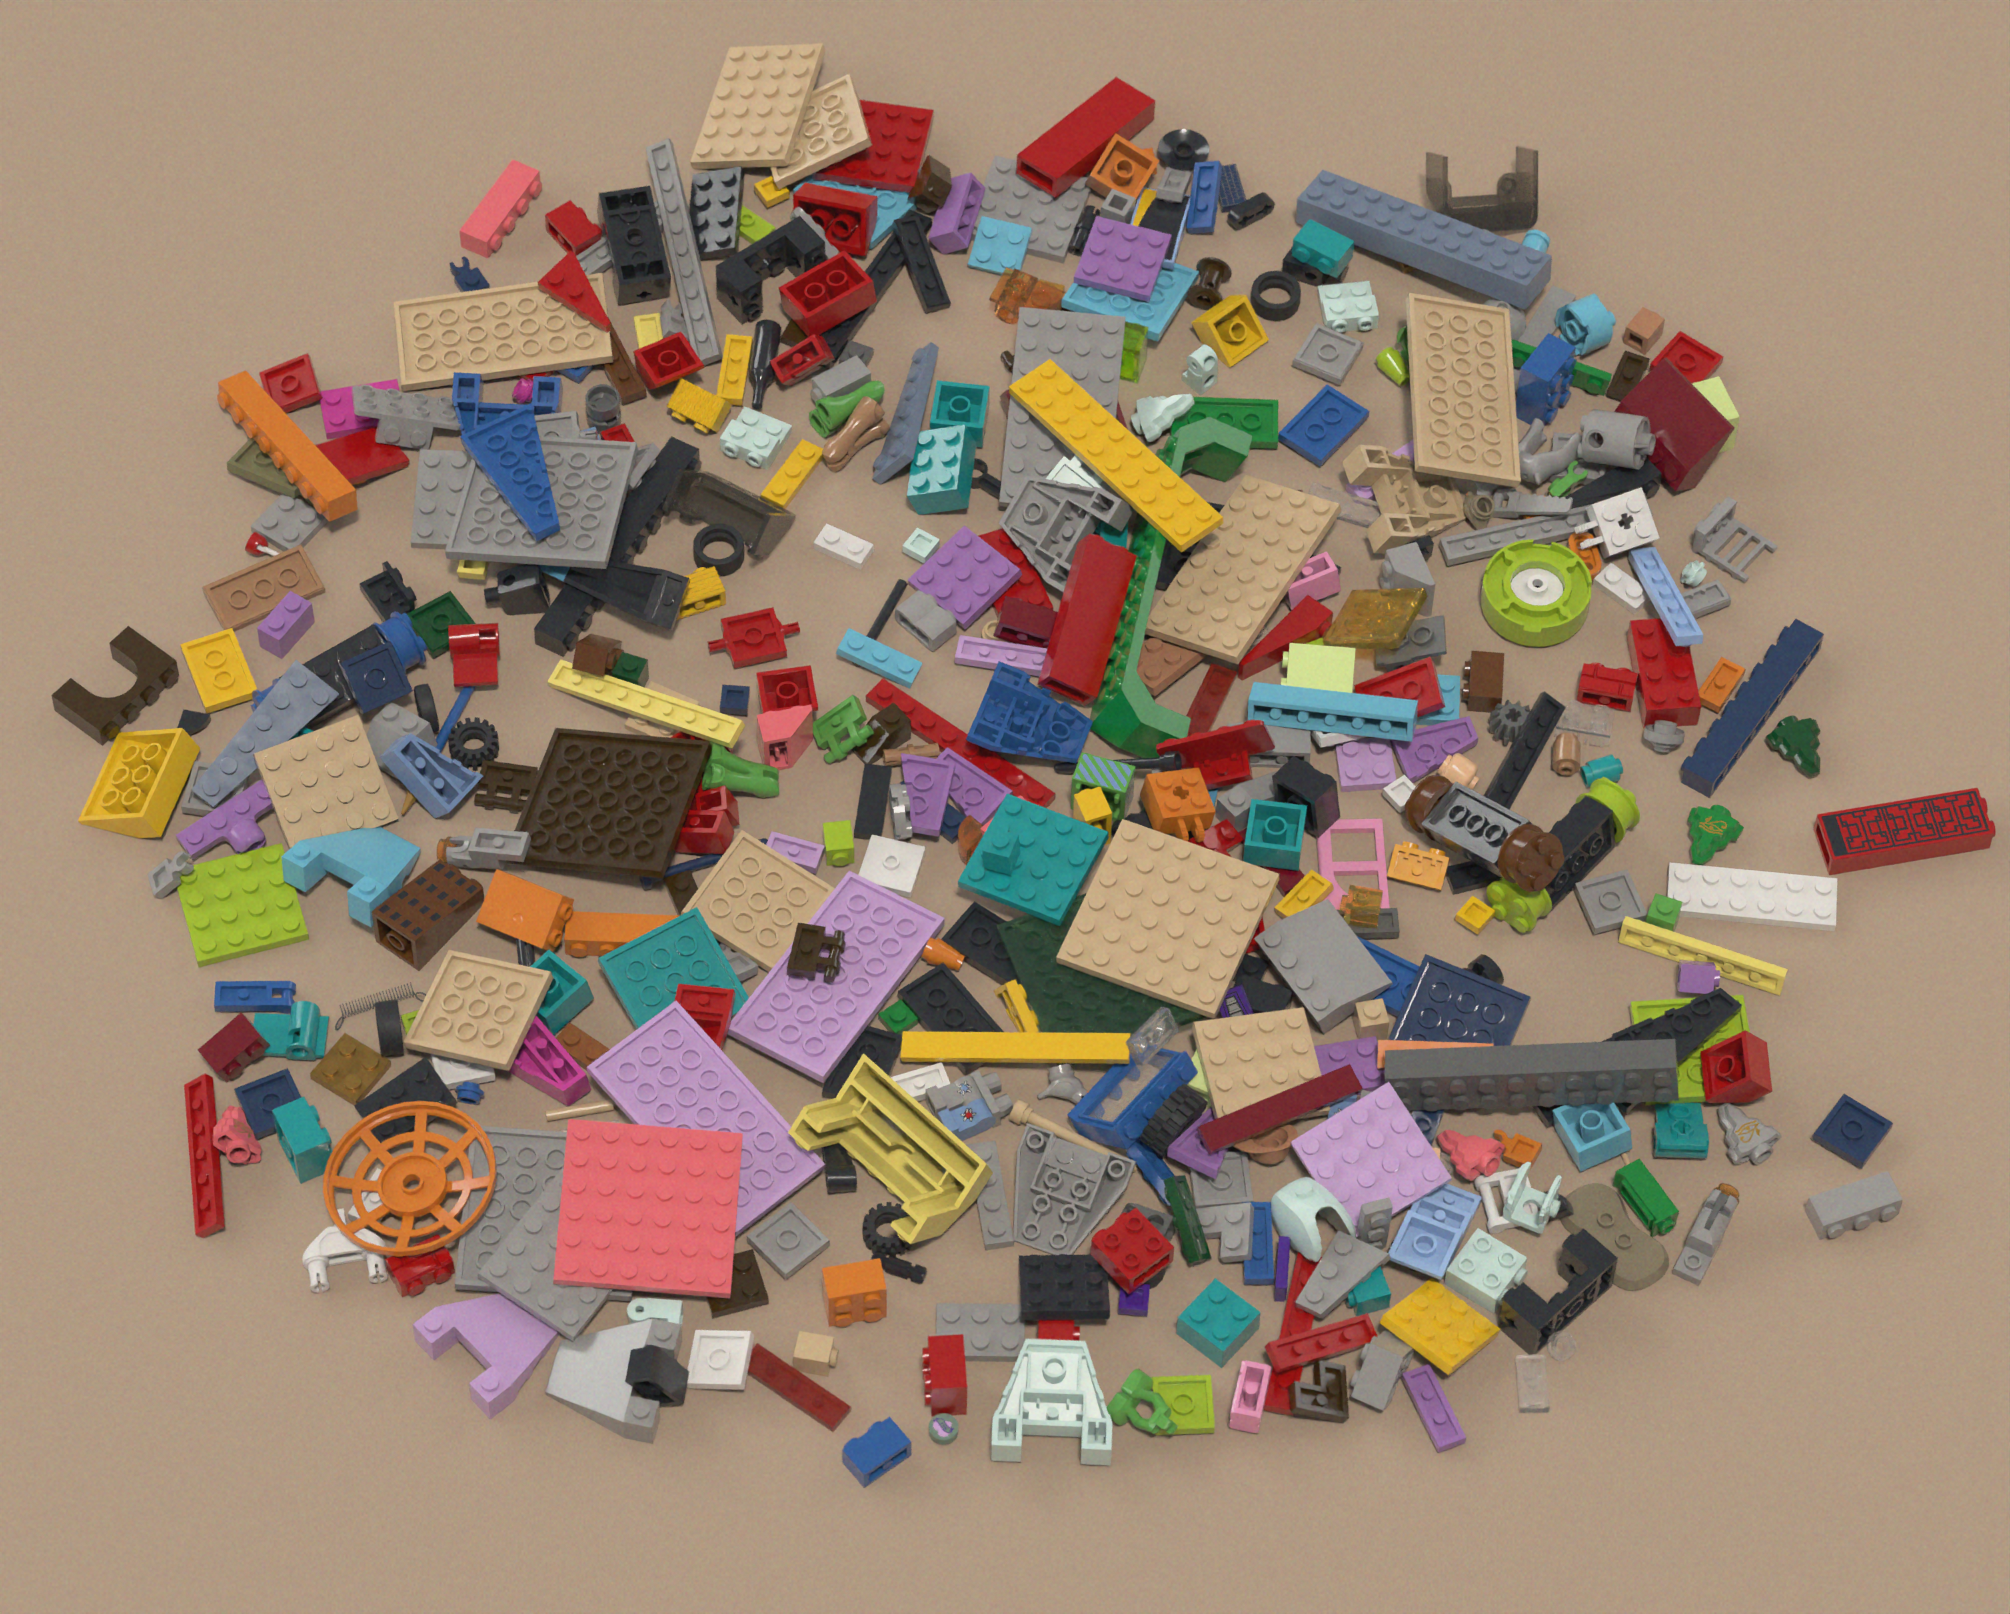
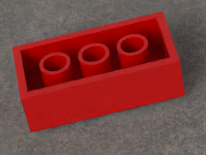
(1665, 675)

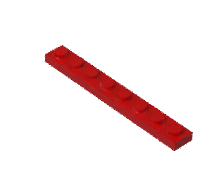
(936, 729)

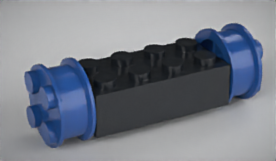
(326, 666)

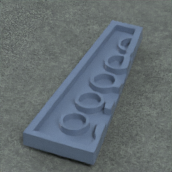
(907, 419)
(278, 718)

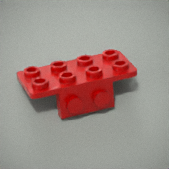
(1222, 753)

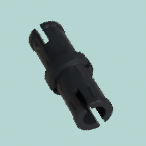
(1083, 230)

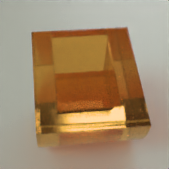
(968, 838)

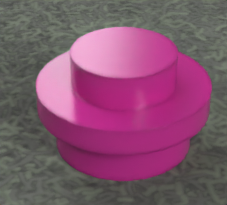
(523, 391)

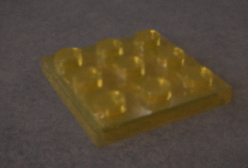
(1375, 618)

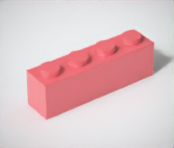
(500, 209)

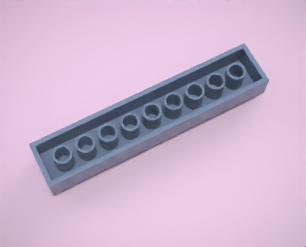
(1426, 239)

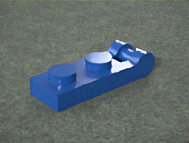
(254, 996)

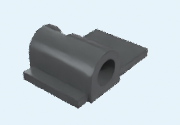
(1423, 640)

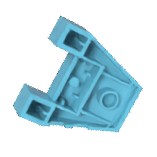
(364, 857)

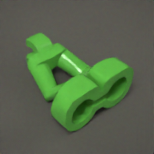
(1124, 1404)

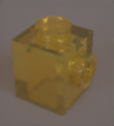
(1362, 906)

